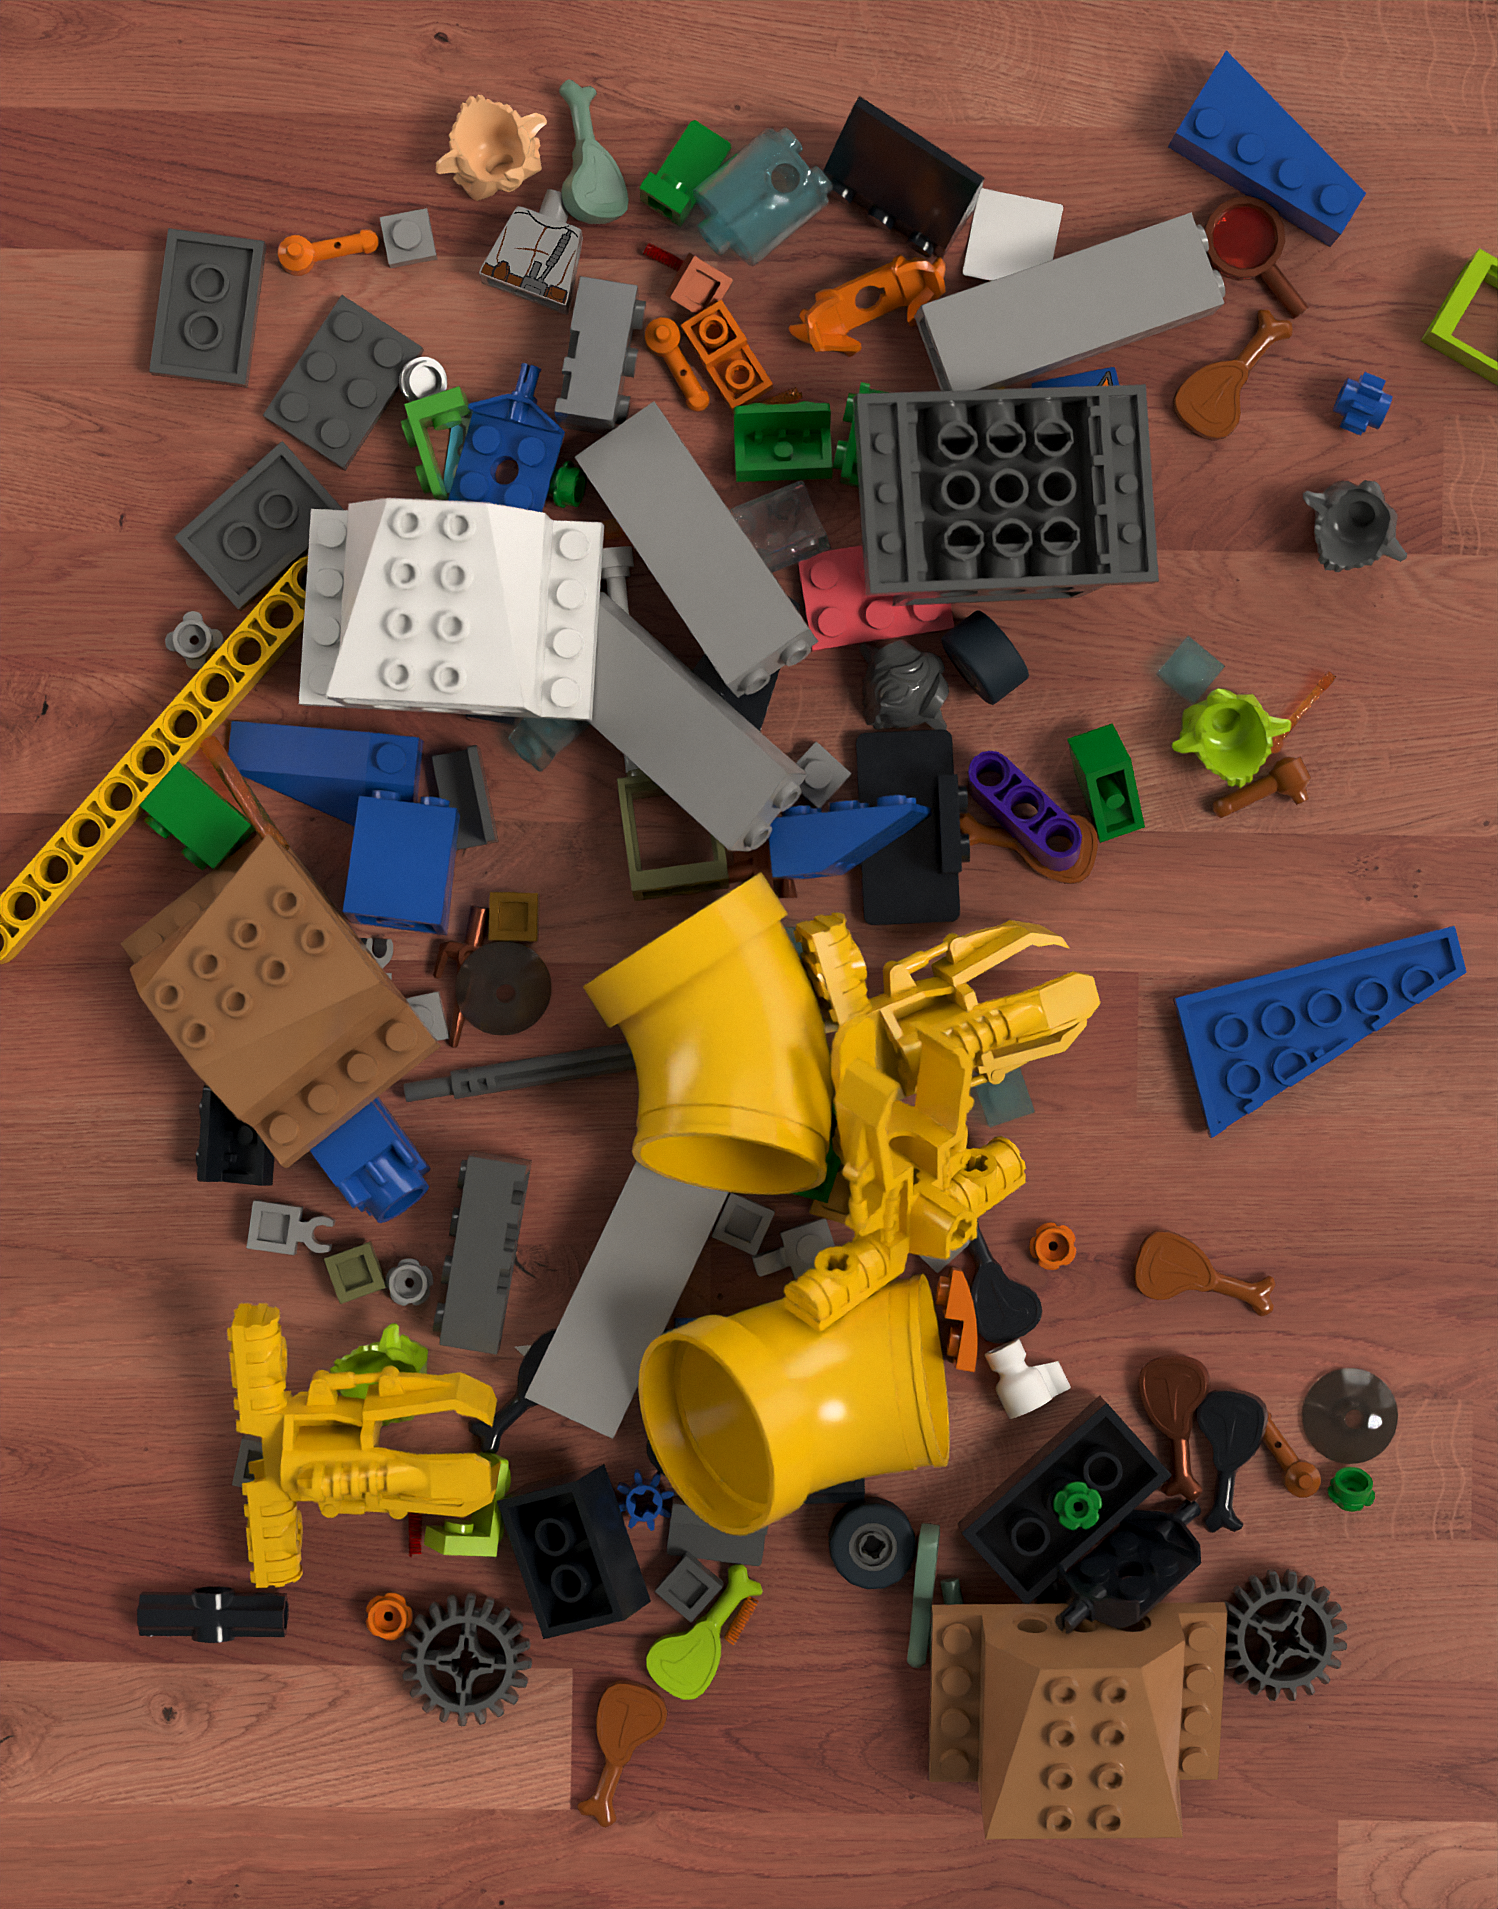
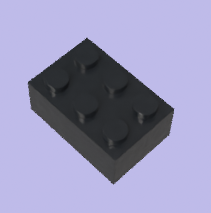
(574, 1551)

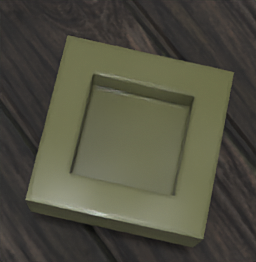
(355, 1272)

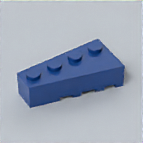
(1265, 154)

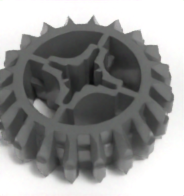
(1289, 1618)
(444, 1659)

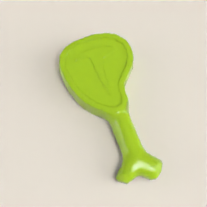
(689, 1659)

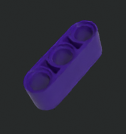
(1018, 789)

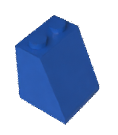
(402, 863)

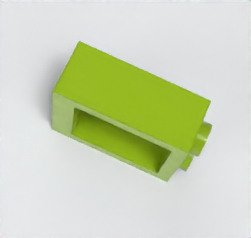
(1478, 268)

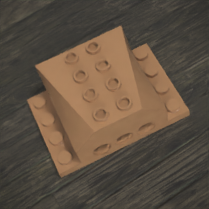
(275, 999)
(1078, 1725)

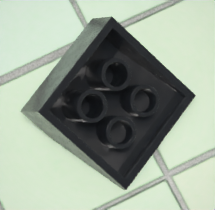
(902, 180)

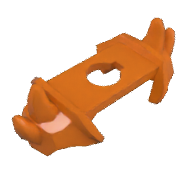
(835, 311)

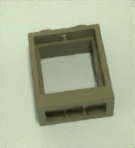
(668, 880)

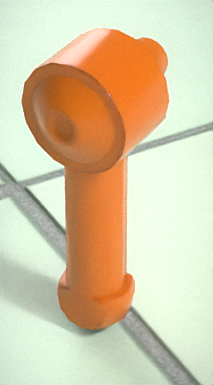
(299, 255)
(663, 340)

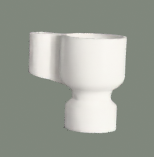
(1021, 1386)

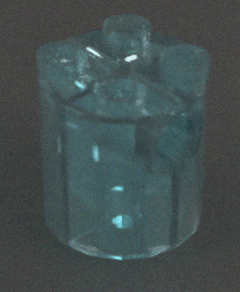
(745, 207)

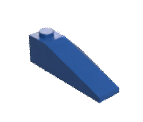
(327, 765)

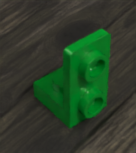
(689, 163)

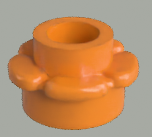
(1040, 1246)
(384, 1628)

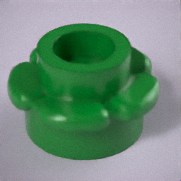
(568, 485)
(1351, 1489)
(1074, 1493)

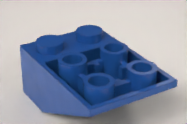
(833, 842)

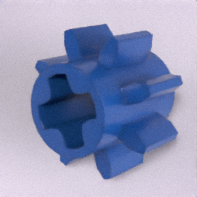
(1362, 403)
(639, 1487)

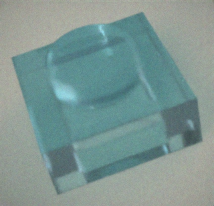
(1190, 670)
(1005, 1100)

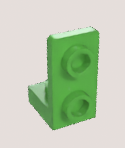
(442, 412)

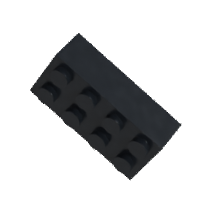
(1017, 1521)

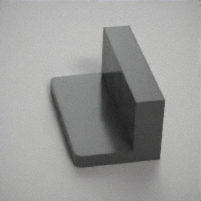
(464, 783)
(704, 1542)

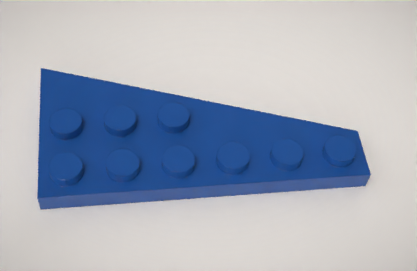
(1283, 1025)

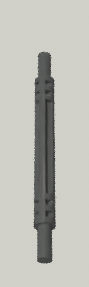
(524, 1073)

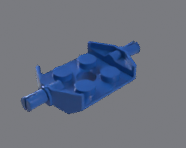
(509, 430)

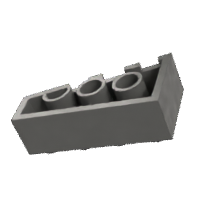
(483, 1251)

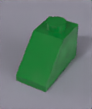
(1106, 782)

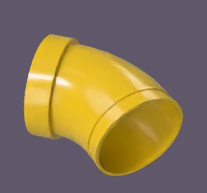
(725, 1049)
(771, 1410)

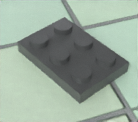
(208, 308)
(342, 382)
(257, 526)

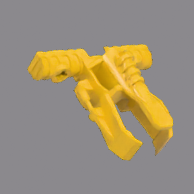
(993, 1033)
(906, 1170)
(329, 1445)

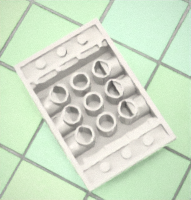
(451, 610)

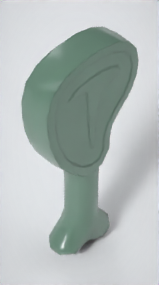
(595, 185)
(923, 1594)

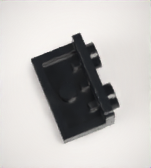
(229, 1147)

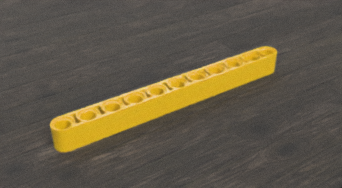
(130, 768)

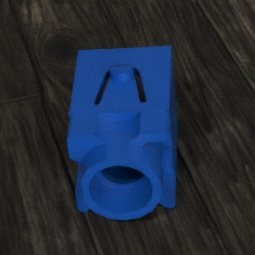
(374, 1163)

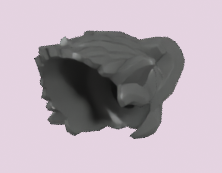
(1353, 525)
(903, 686)

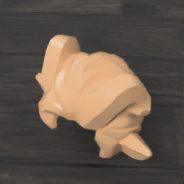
(492, 148)

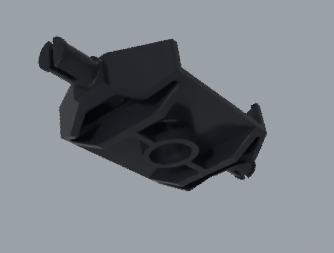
(1148, 1548)

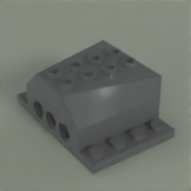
(1005, 493)

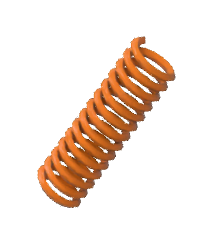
(743, 1621)

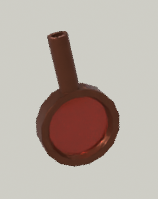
(1247, 242)

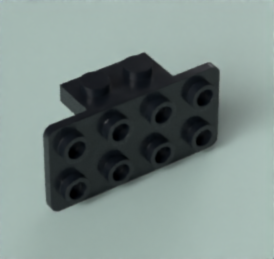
(918, 872)

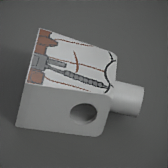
(537, 255)

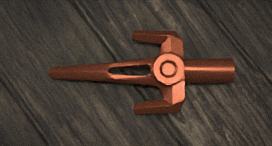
(459, 952)

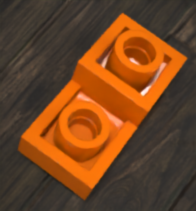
(727, 356)
(958, 1304)

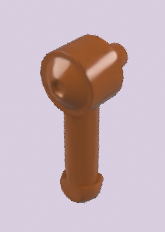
(1287, 778)
(1298, 1475)

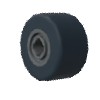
(985, 657)
(868, 1527)

